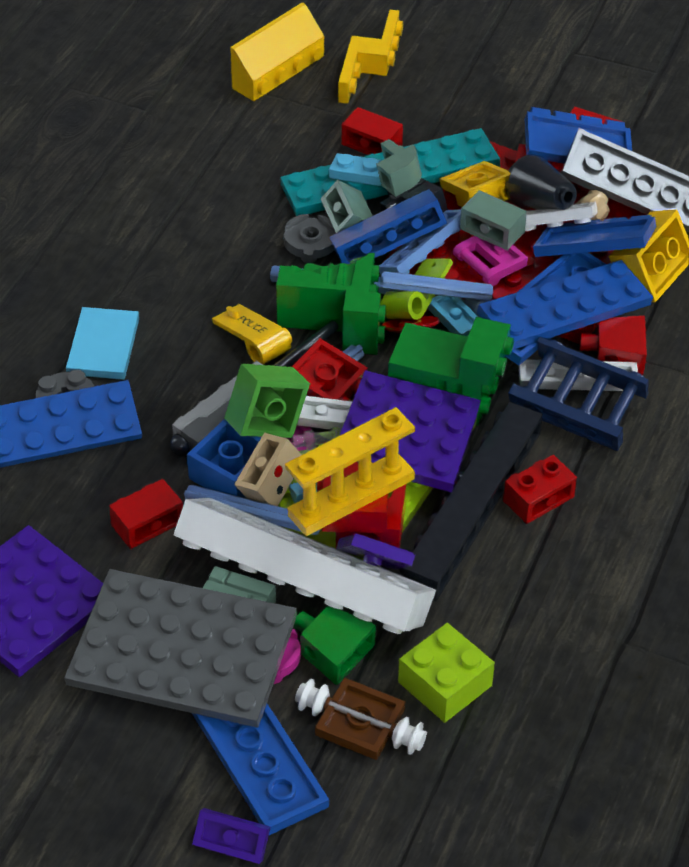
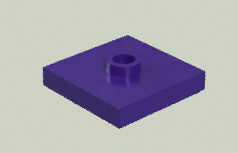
(375, 552)

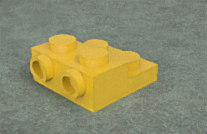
(477, 177)

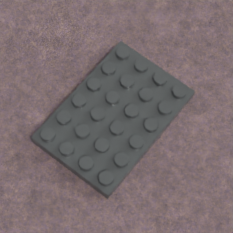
(182, 647)

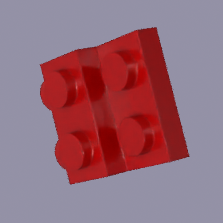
(330, 372)

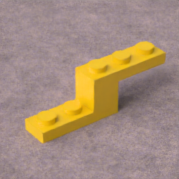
(369, 56)

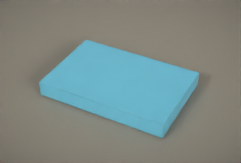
(103, 342)

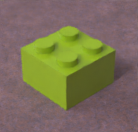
(446, 672)

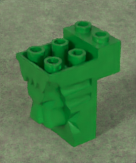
(337, 293)
(454, 361)

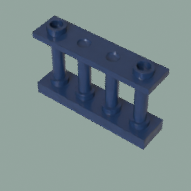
(580, 420)

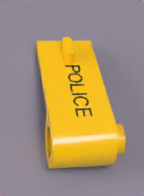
(261, 336)

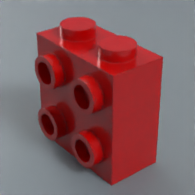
(367, 519)

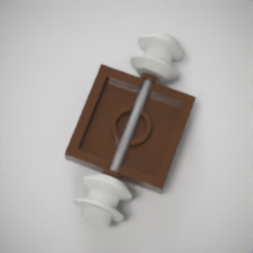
(360, 718)

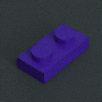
(231, 835)

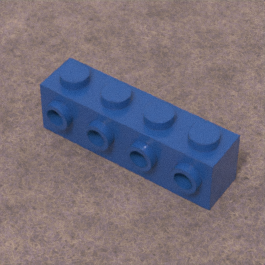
(390, 228)

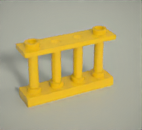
(360, 487)

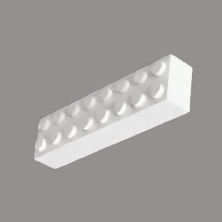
(305, 564)

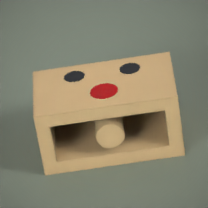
(265, 472)

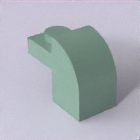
(399, 168)

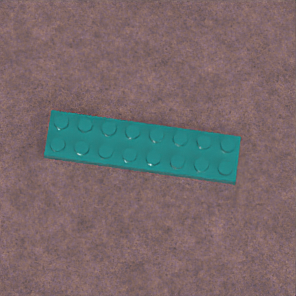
(436, 160)

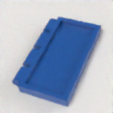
(553, 134)
(596, 236)

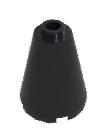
(538, 185)

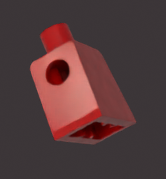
(618, 341)

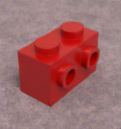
(539, 488)

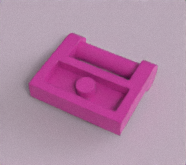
(503, 260)

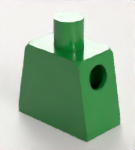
(334, 641)

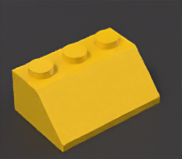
(663, 256)

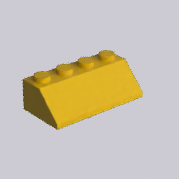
(276, 52)

